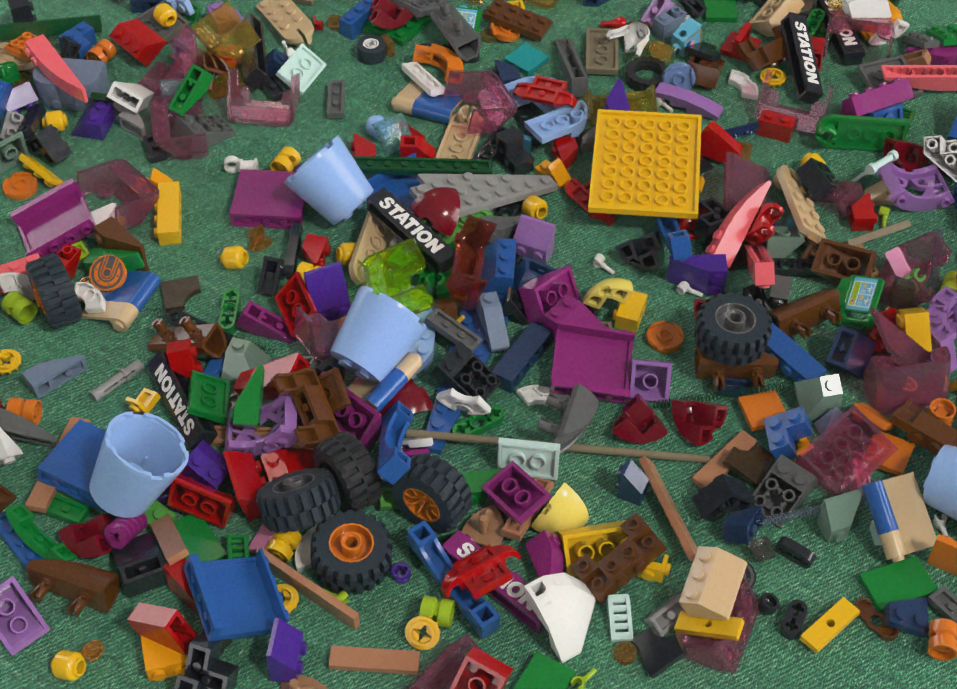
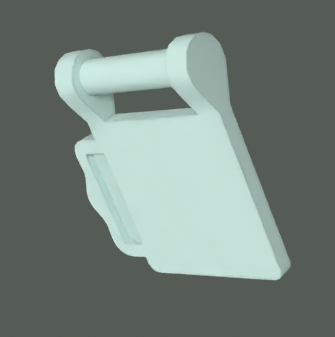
(873, 167)

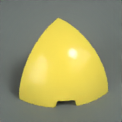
(613, 288)
(562, 512)

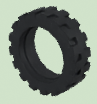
(640, 64)

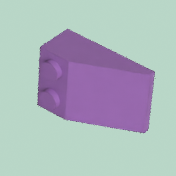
(18, 618)

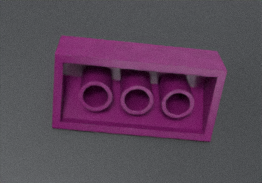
(875, 99)
(359, 420)

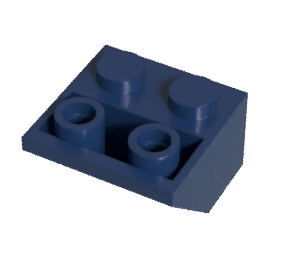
(528, 270)
(850, 352)

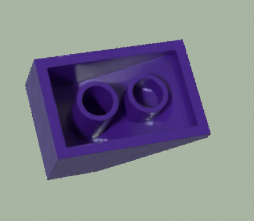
(703, 273)
(328, 290)

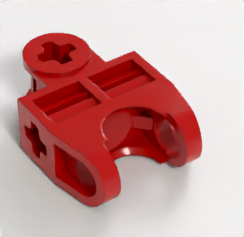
(761, 227)

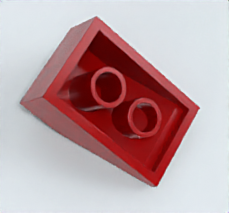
(285, 461)
(481, 672)

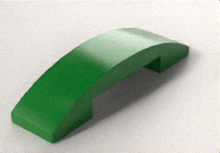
(22, 522)

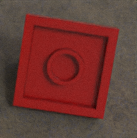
(729, 47)

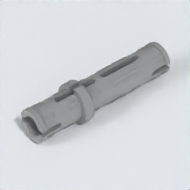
(115, 381)

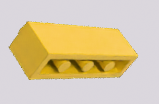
(168, 214)

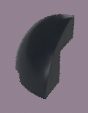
(643, 252)

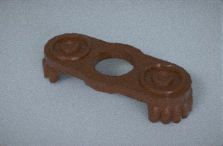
(867, 611)

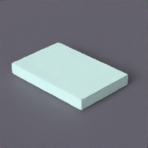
(302, 62)
(534, 457)

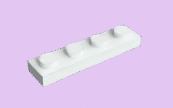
(423, 79)

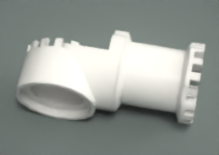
(240, 164)

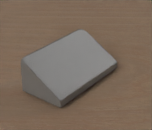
(665, 615)

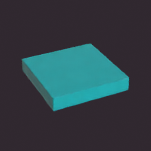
(526, 59)

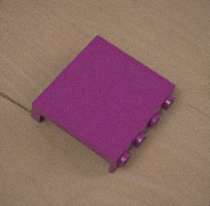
(265, 200)
(54, 219)
(593, 359)

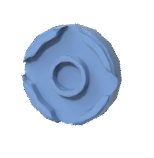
(680, 75)

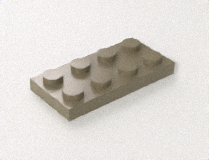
(601, 52)

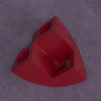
(388, 15)
(910, 153)
(439, 208)
(412, 397)
(698, 419)
(639, 422)
(88, 538)

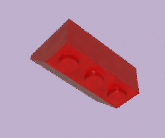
(138, 40)
(294, 295)
(246, 480)
(201, 501)

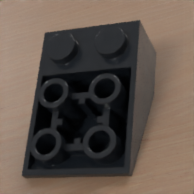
(465, 373)
(140, 565)

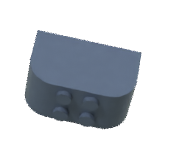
(90, 73)

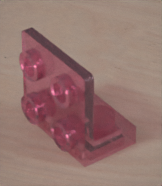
(844, 197)

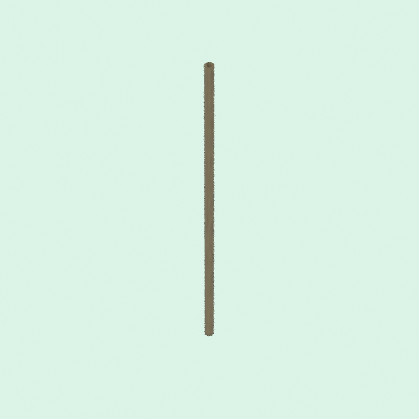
(574, 448)

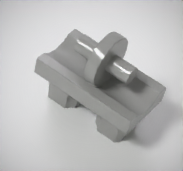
(10, 124)

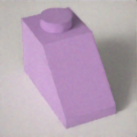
(656, 8)

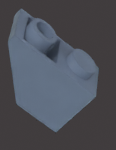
(668, 22)

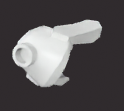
(632, 36)

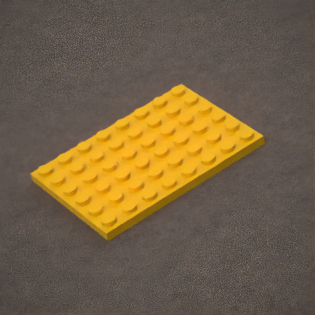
(646, 164)

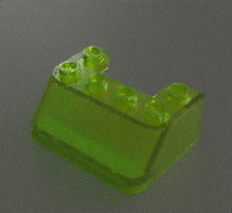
(390, 273)

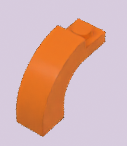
(440, 57)

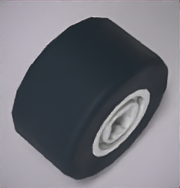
(371, 49)

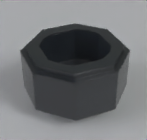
(768, 603)

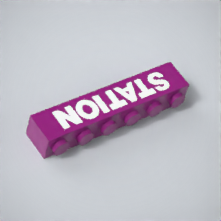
(509, 595)

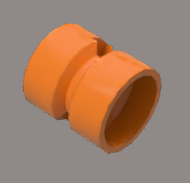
(102, 51)
(29, 409)
(942, 410)
(942, 639)

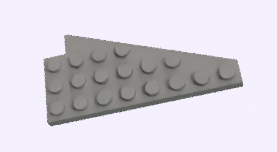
(486, 190)

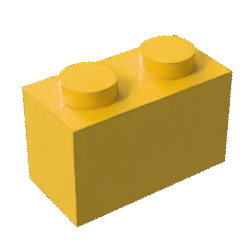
(631, 312)

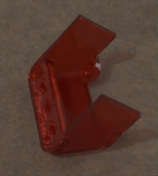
(465, 278)

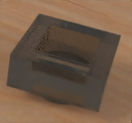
(761, 549)

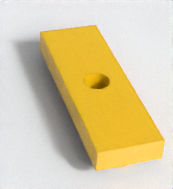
(39, 170)
(837, 618)
(707, 627)

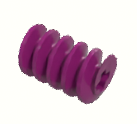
(124, 530)

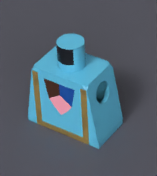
(687, 34)

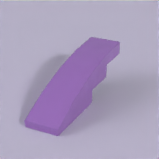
(693, 102)

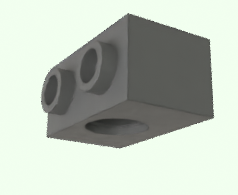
(780, 291)

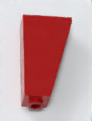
(284, 365)

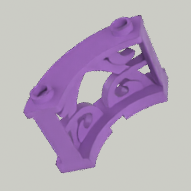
(921, 180)
(943, 329)
(281, 411)

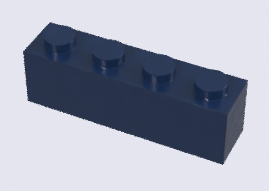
(522, 356)

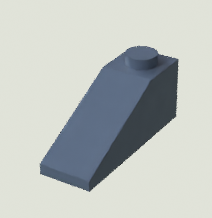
(492, 321)
(51, 374)

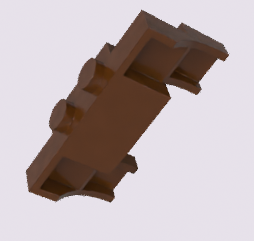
(767, 54)
(311, 405)
(923, 427)
(621, 563)

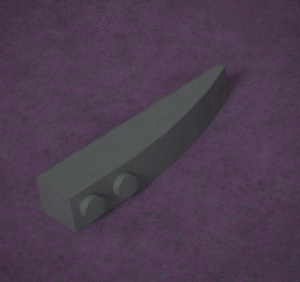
(571, 67)
(24, 430)

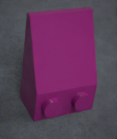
(546, 291)
(569, 310)
(515, 493)

